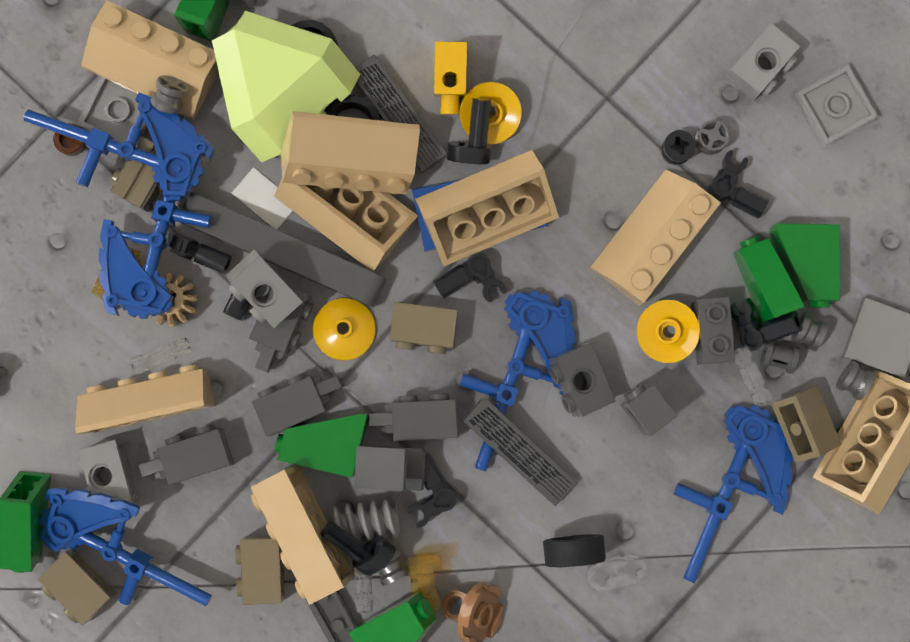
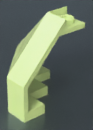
(277, 70)

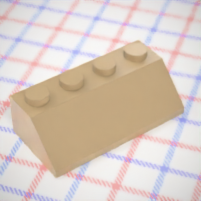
(138, 51)
(349, 153)
(488, 207)
(357, 221)
(654, 236)
(143, 401)
(872, 447)
(296, 524)

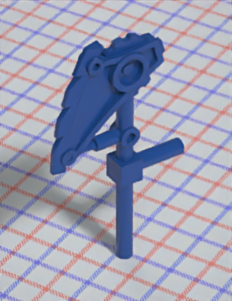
(176, 145)
(124, 278)
(535, 322)
(765, 444)
(79, 512)

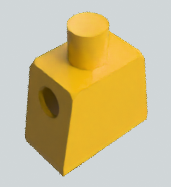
(450, 60)

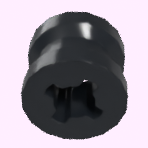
(672, 151)

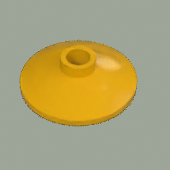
(506, 110)
(652, 328)
(360, 333)

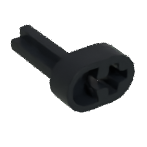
(476, 149)
(367, 557)

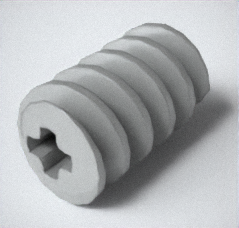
(369, 521)

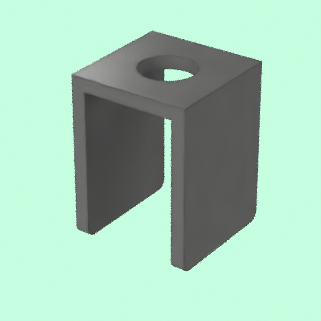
(389, 468)

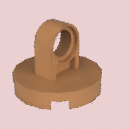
(478, 614)

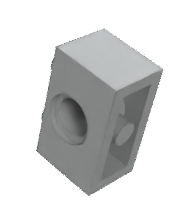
(771, 45)
(276, 303)
(114, 457)

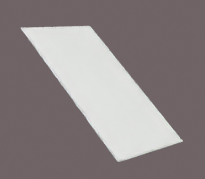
(258, 195)

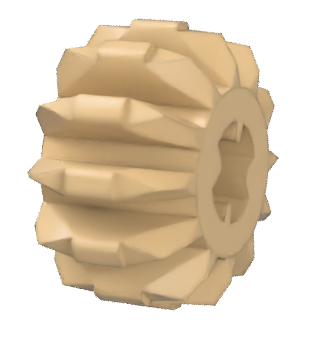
(182, 301)

